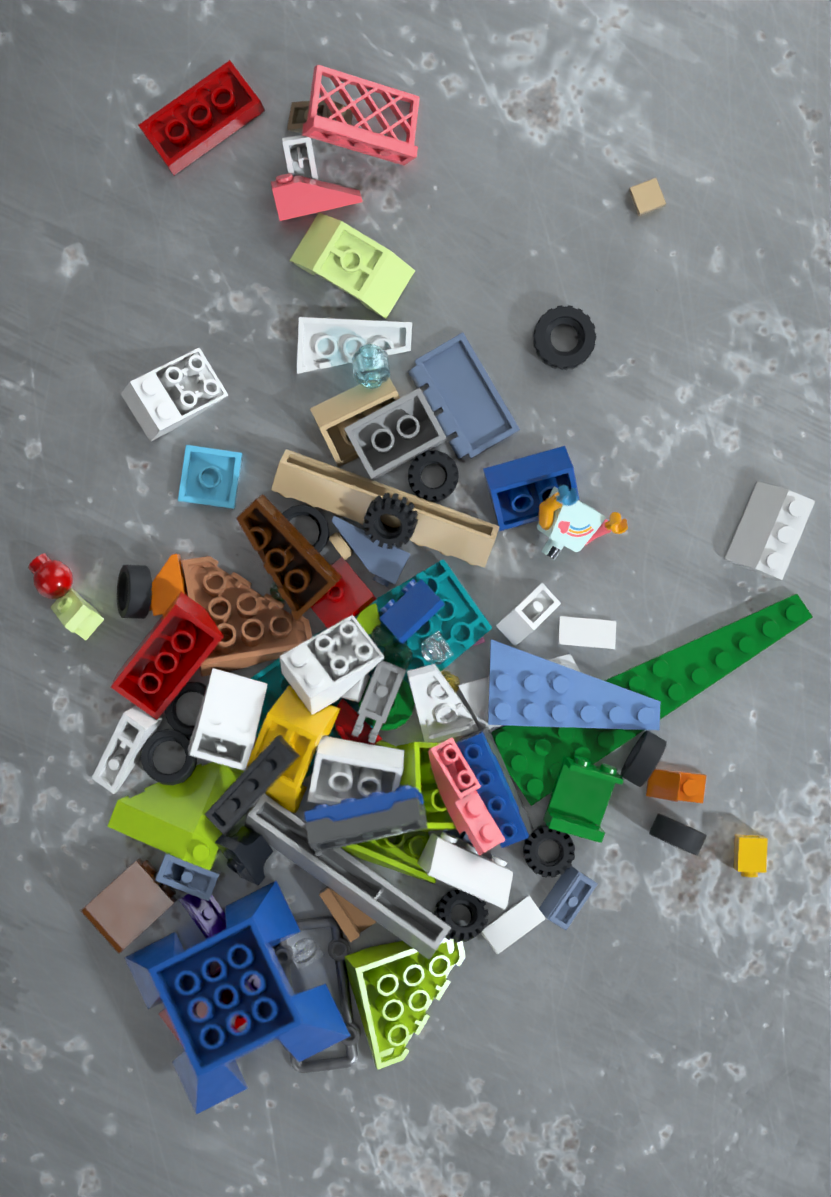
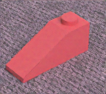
(304, 196)

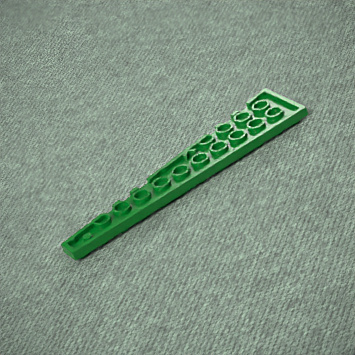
(673, 678)

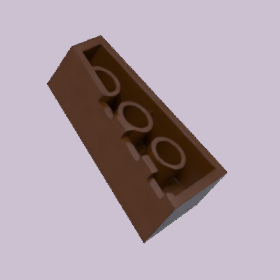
(287, 556)

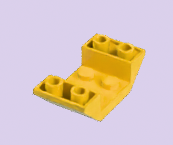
(303, 733)

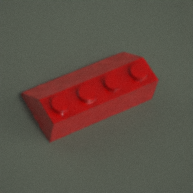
(168, 656)

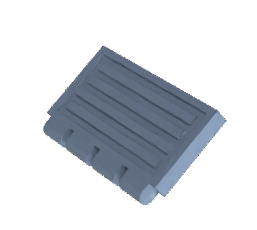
(465, 395)

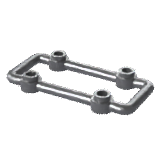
(337, 950)

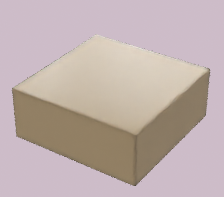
(647, 196)

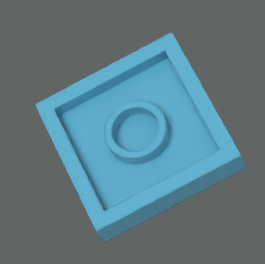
(210, 477)

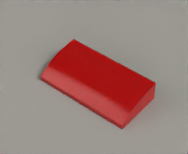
(202, 117)

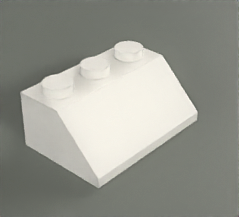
(769, 530)
(353, 770)
(467, 870)

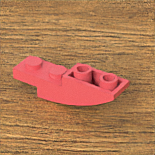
(459, 794)

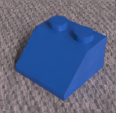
(411, 610)

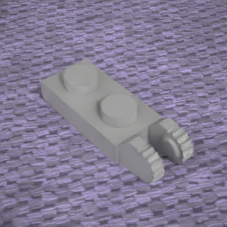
(379, 697)

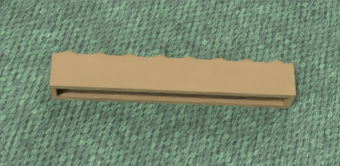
(351, 494)

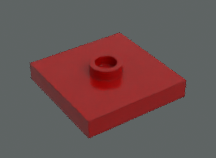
(345, 598)

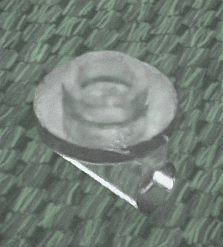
(436, 649)
(306, 952)

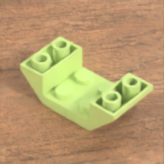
(353, 263)

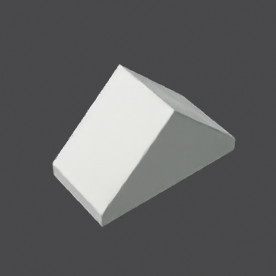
(300, 156)

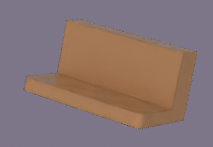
(346, 914)

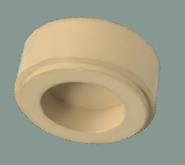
(340, 545)

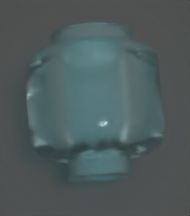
(371, 366)

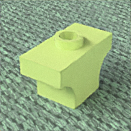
(77, 614)

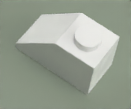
(528, 614)

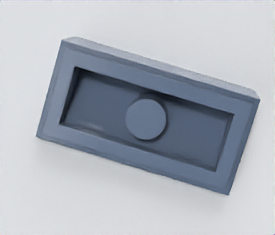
(567, 897)

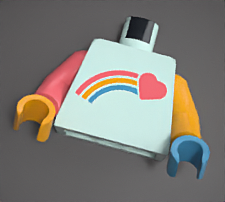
(572, 522)

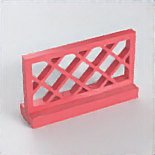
(356, 138)

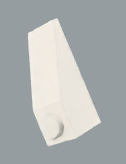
(125, 748)

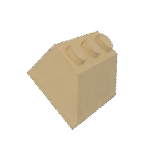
(347, 409)

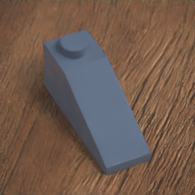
(380, 561)

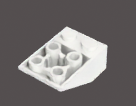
(173, 394)
(330, 663)
(228, 719)

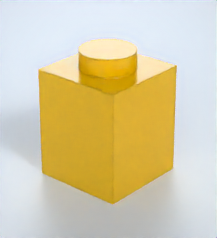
(750, 855)

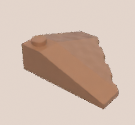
(251, 624)

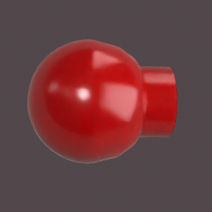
(51, 577)

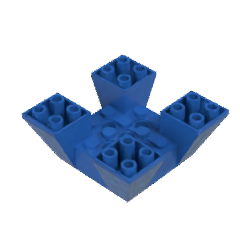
(212, 1044)

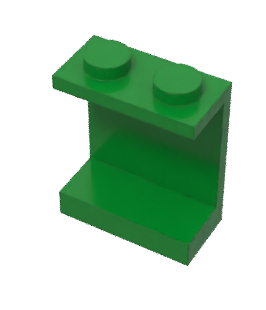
(581, 798)

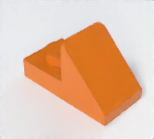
(676, 786)

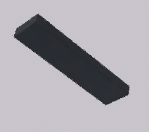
(252, 784)

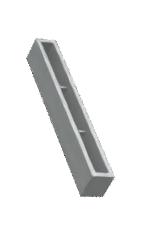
(349, 878)

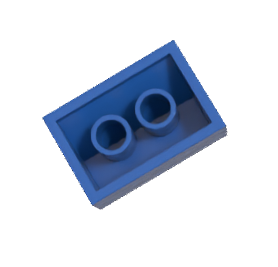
(524, 483)

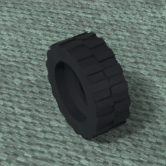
(572, 317)

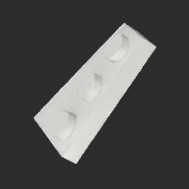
(438, 706)

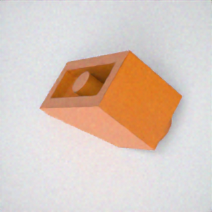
(167, 585)

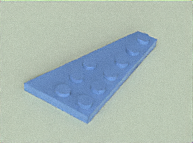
(546, 694)

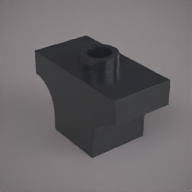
(246, 854)

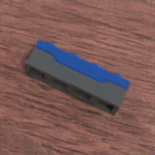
(496, 786)
(365, 818)

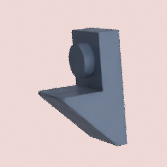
(187, 877)

